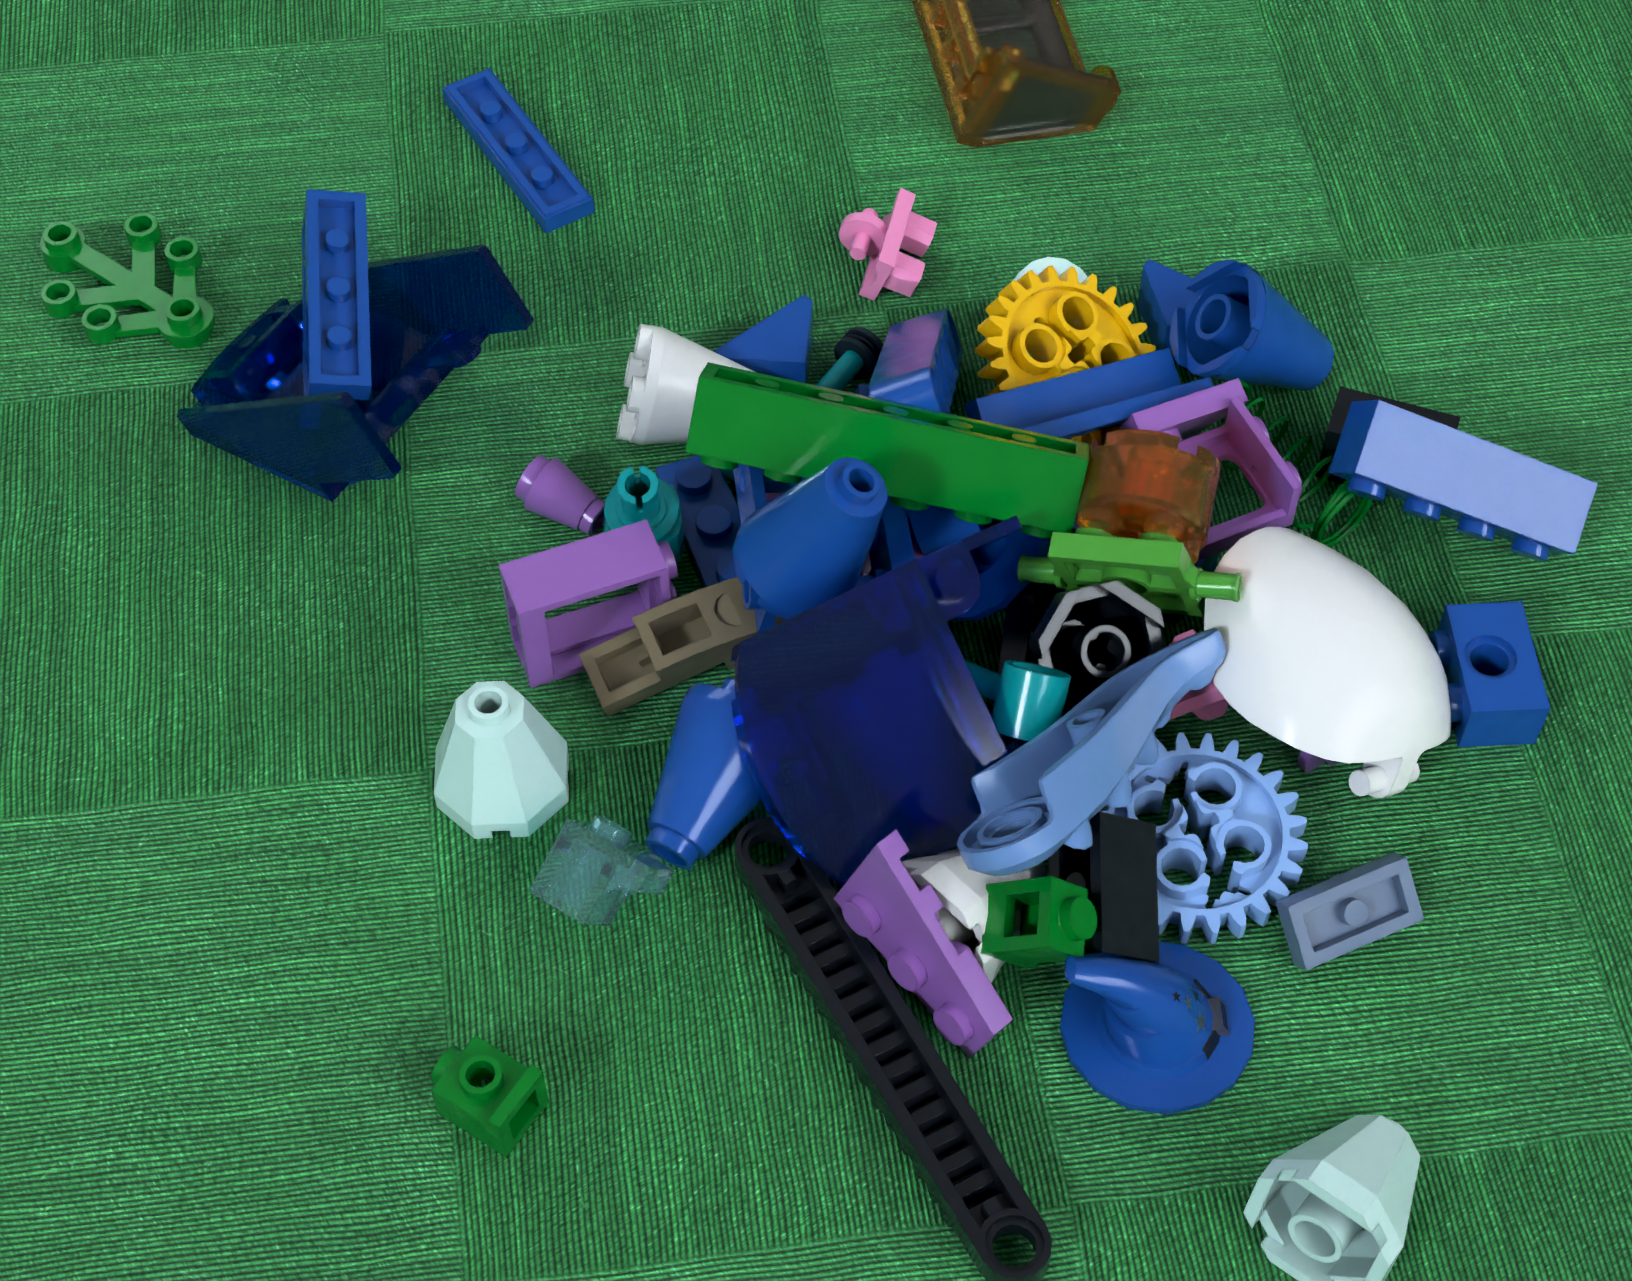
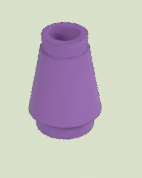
(560, 495)

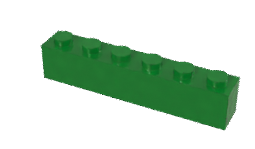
(919, 452)

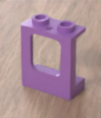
(1276, 481)

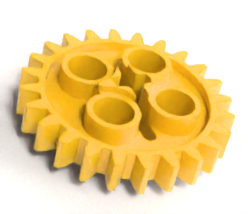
(1094, 335)

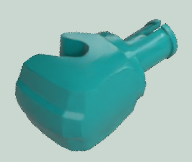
(647, 498)

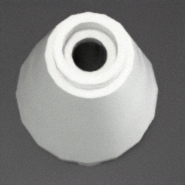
(663, 386)

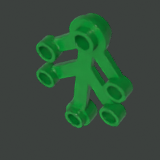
(181, 319)

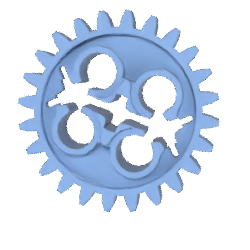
(1250, 819)

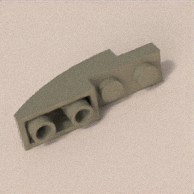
(670, 645)

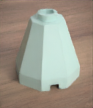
(499, 763)
(1338, 1202)

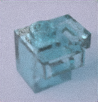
(596, 869)

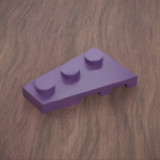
(906, 930)

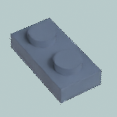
(1349, 910)

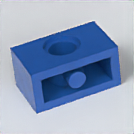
(1491, 674)

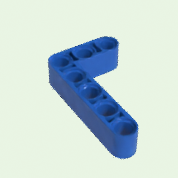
(921, 370)

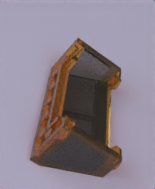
(1012, 70)

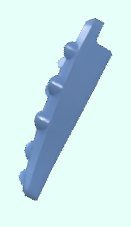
(1082, 761)

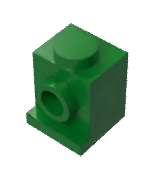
(1052, 924)
(492, 1113)

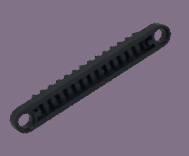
(893, 1057)

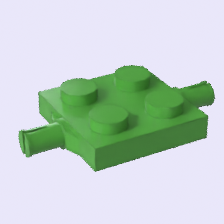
(1150, 566)

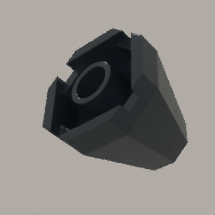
(1095, 635)

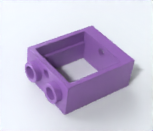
(574, 573)

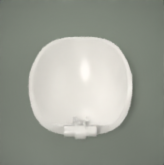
(1329, 660)

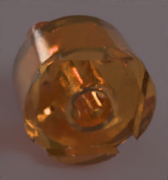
(1149, 485)

